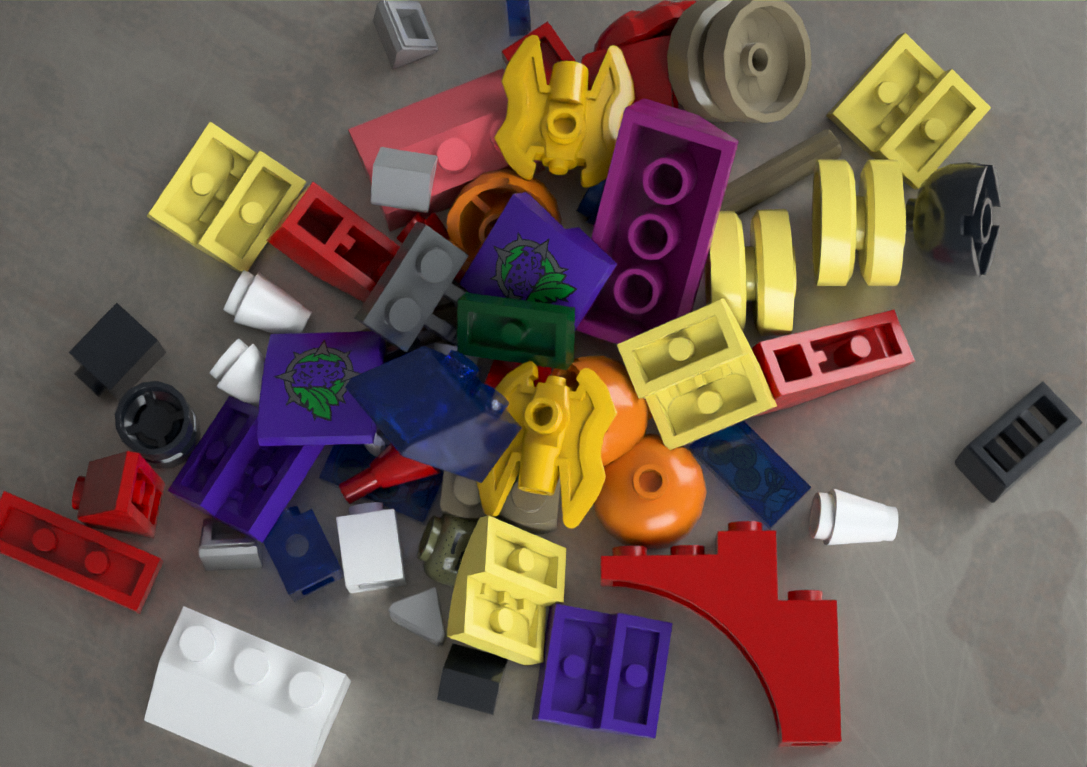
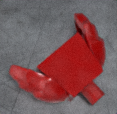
(645, 44)

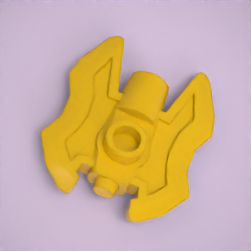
(563, 120)
(557, 437)

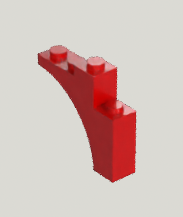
(736, 590)

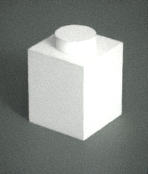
(371, 548)

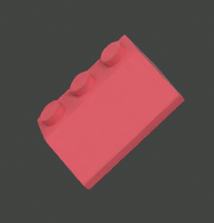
(450, 125)

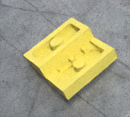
(908, 110)
(226, 199)
(697, 374)
(505, 591)

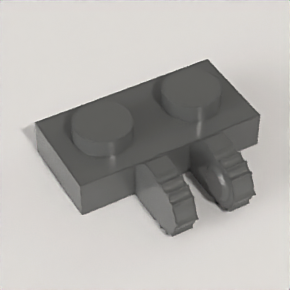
(412, 289)

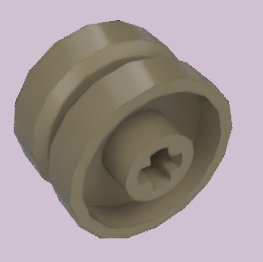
(739, 60)

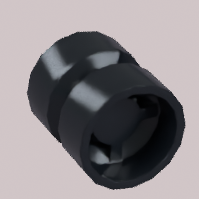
(157, 424)

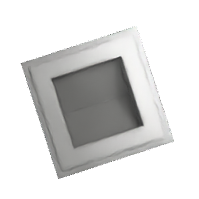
(403, 31)
(403, 179)
(227, 548)
(421, 615)

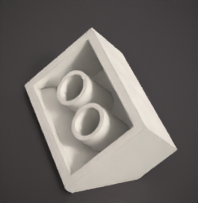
(243, 694)

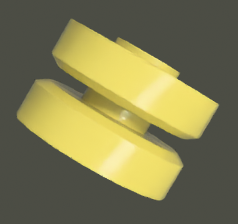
(862, 222)
(754, 272)

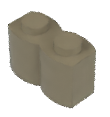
(521, 509)

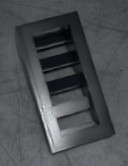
(992, 467)

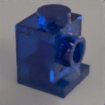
(312, 570)

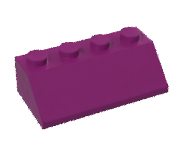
(657, 217)

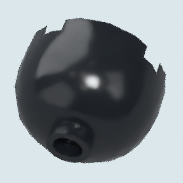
(955, 218)

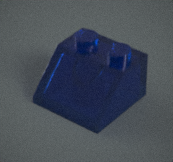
(437, 411)

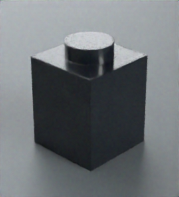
(115, 353)

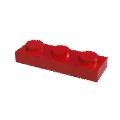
(76, 553)

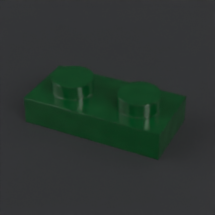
(515, 330)

